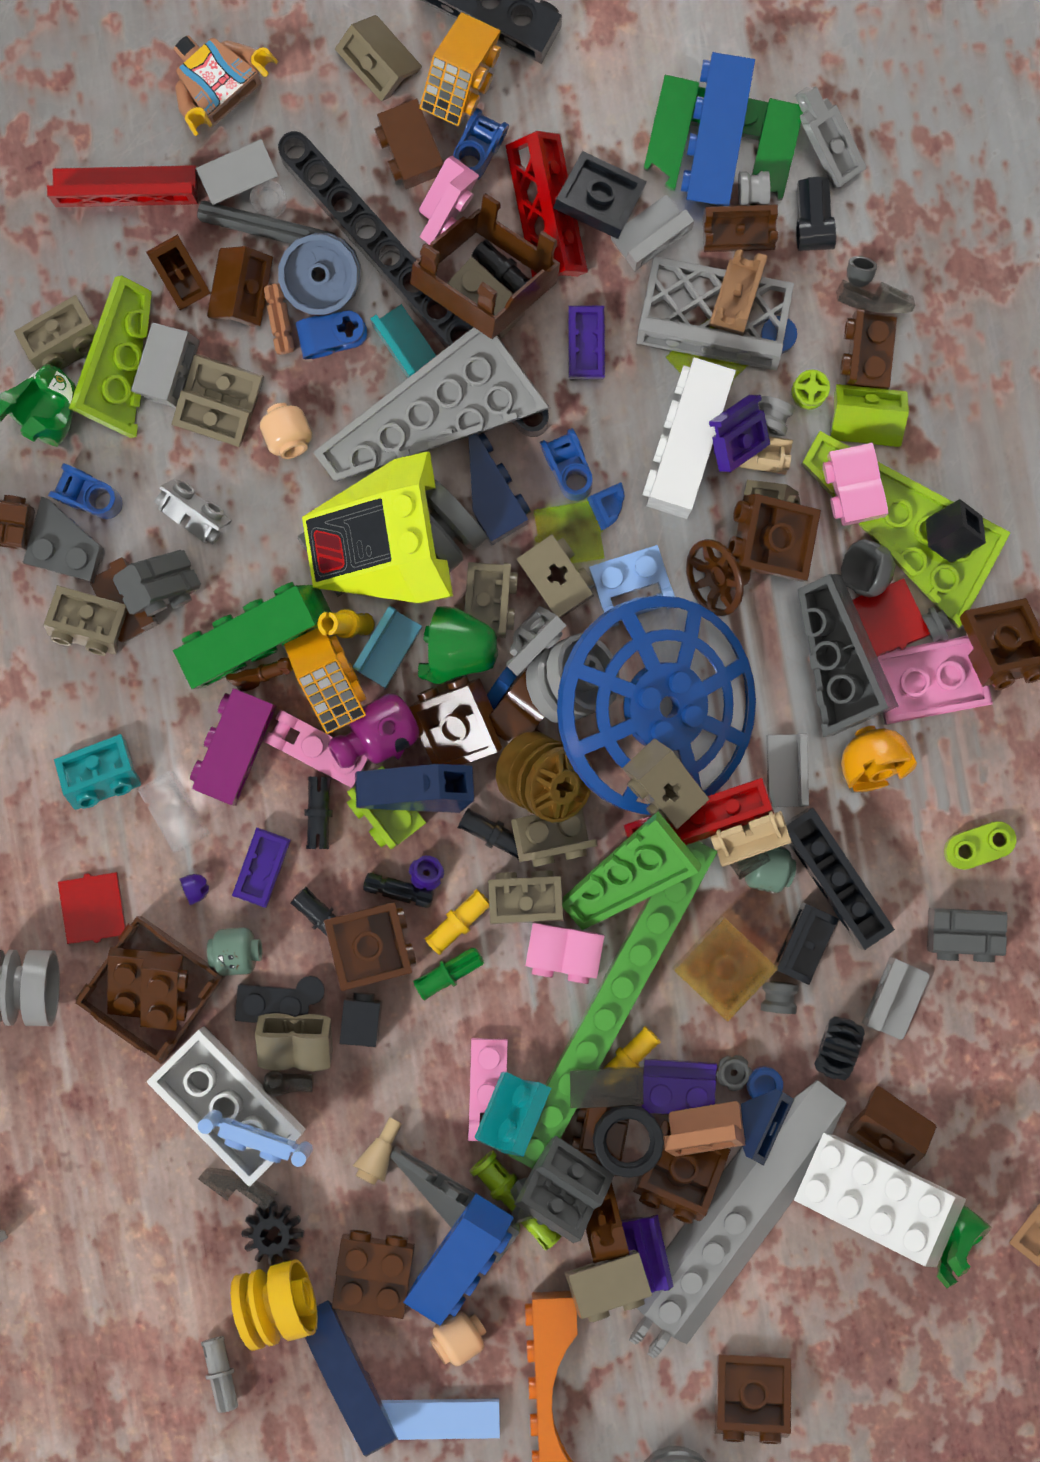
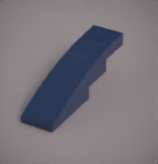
(350, 1382)

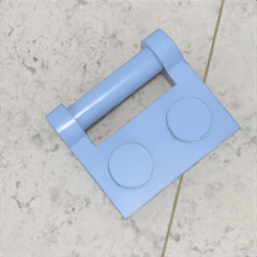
(630, 574)

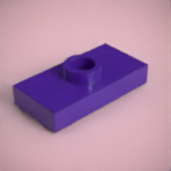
(586, 342)
(261, 867)

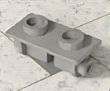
(206, 517)

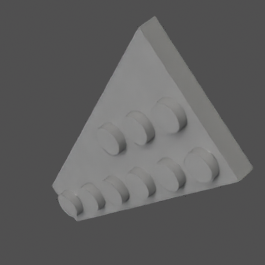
(451, 397)

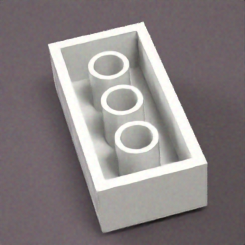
(687, 447)
(209, 1078)
(880, 1200)

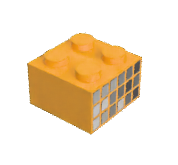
(461, 69)
(326, 679)

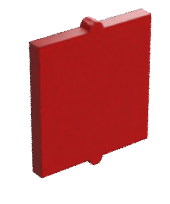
(891, 618)
(92, 907)

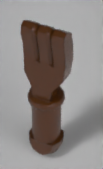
(251, 678)

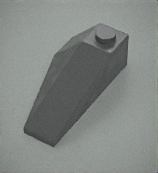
(441, 1191)

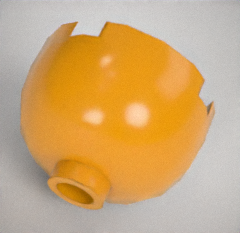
(875, 757)

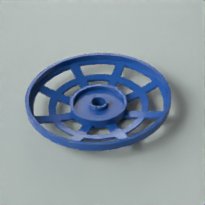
(647, 691)

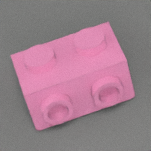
(447, 197)

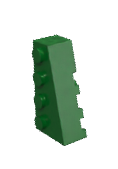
(250, 635)

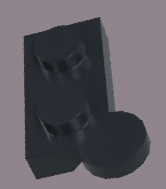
(261, 1000)

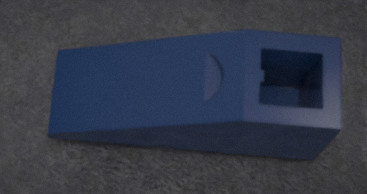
(492, 500)
(416, 788)

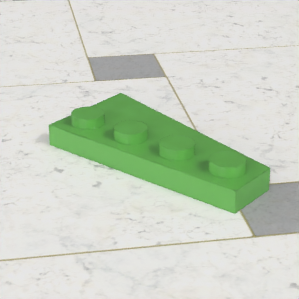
(633, 872)

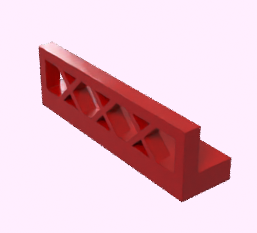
(550, 173)
(124, 186)
(721, 811)

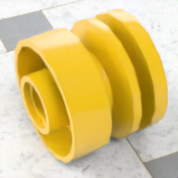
(274, 1305)

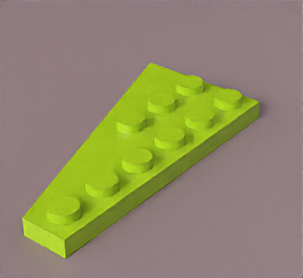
(904, 533)

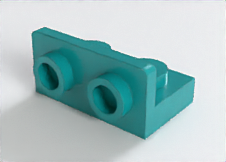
(97, 773)
(512, 1114)

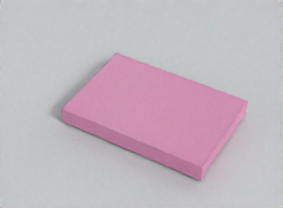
(933, 680)

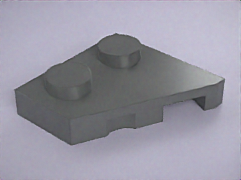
(61, 545)

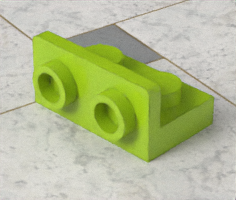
(389, 826)

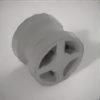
(754, 188)
(776, 414)

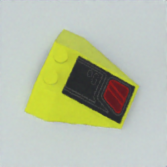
(379, 536)

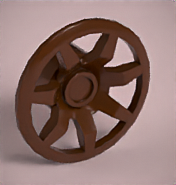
(718, 577)

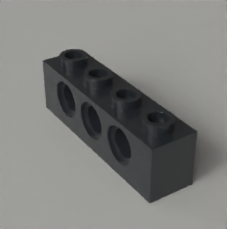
(530, 40)
(837, 879)

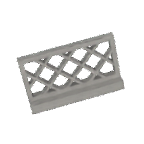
(704, 340)

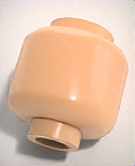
(285, 430)
(458, 1338)

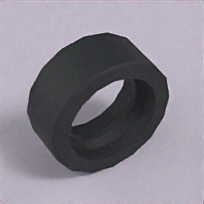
(637, 1167)

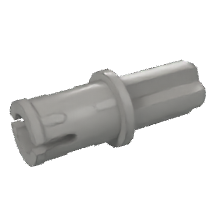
(220, 1374)

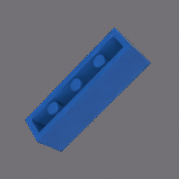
(719, 130)
(459, 1259)

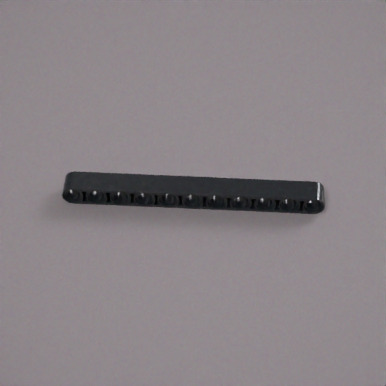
(376, 246)

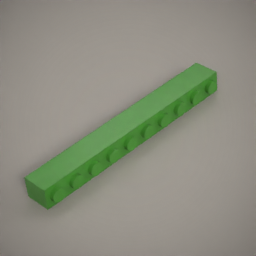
(614, 1000)

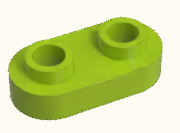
(980, 844)

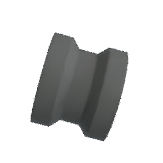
(779, 997)

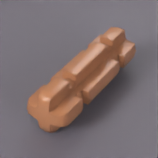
(279, 319)

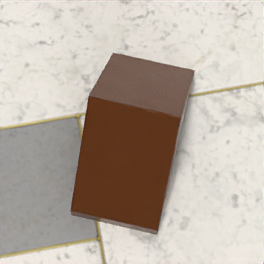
(178, 272)

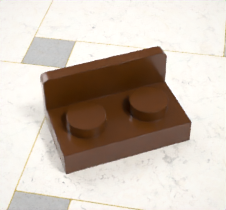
(869, 350)

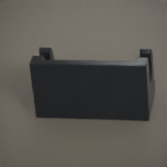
(805, 943)

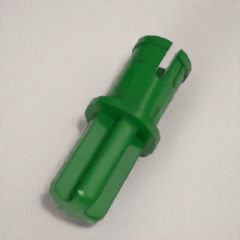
(448, 973)

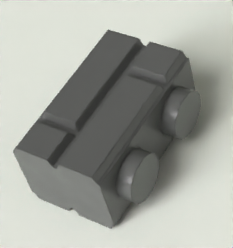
(157, 582)
(967, 932)

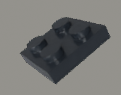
(600, 194)

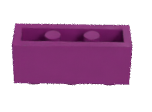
(232, 746)

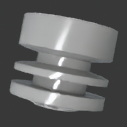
(29, 987)

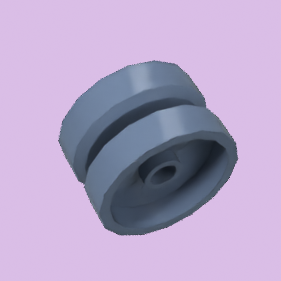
(297, 273)

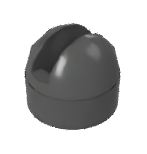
(861, 271)

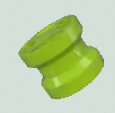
(812, 382)

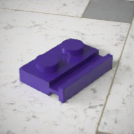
(739, 433)
(677, 1085)
(647, 1239)

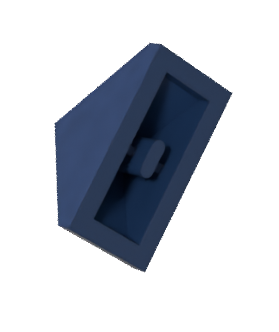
(762, 1123)

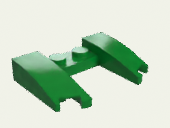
(771, 123)

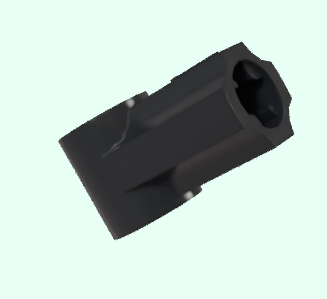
(815, 225)

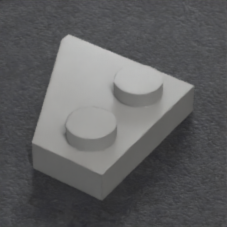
(536, 632)

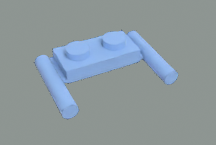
(271, 1146)

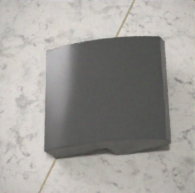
(564, 1189)

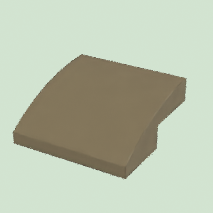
(217, 400)

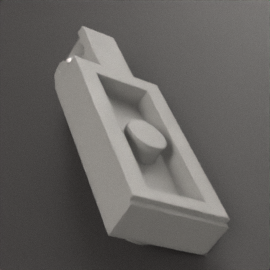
(829, 137)

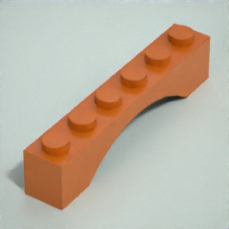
(554, 1330)

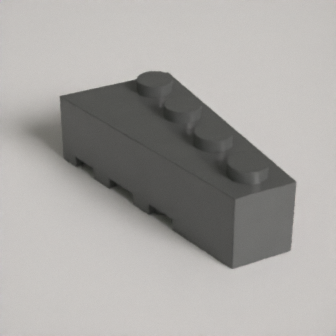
(843, 659)

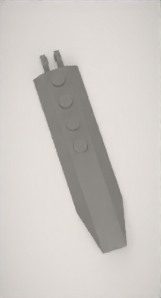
(742, 1213)

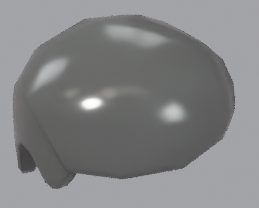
(868, 568)

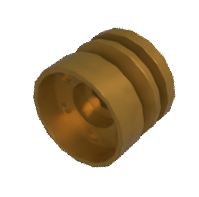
(540, 777)

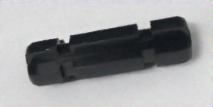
(398, 890)

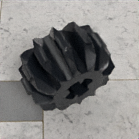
(839, 1048)
(278, 1245)

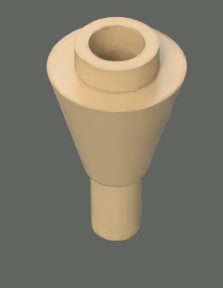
(375, 1160)

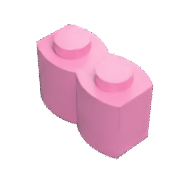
(856, 484)
(564, 951)

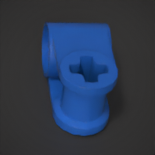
(481, 140)
(323, 335)
(566, 459)
(81, 490)

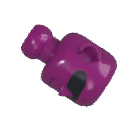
(378, 735)

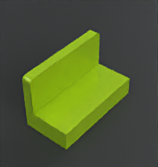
(869, 415)

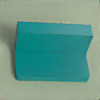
(403, 340)

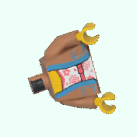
(216, 78)

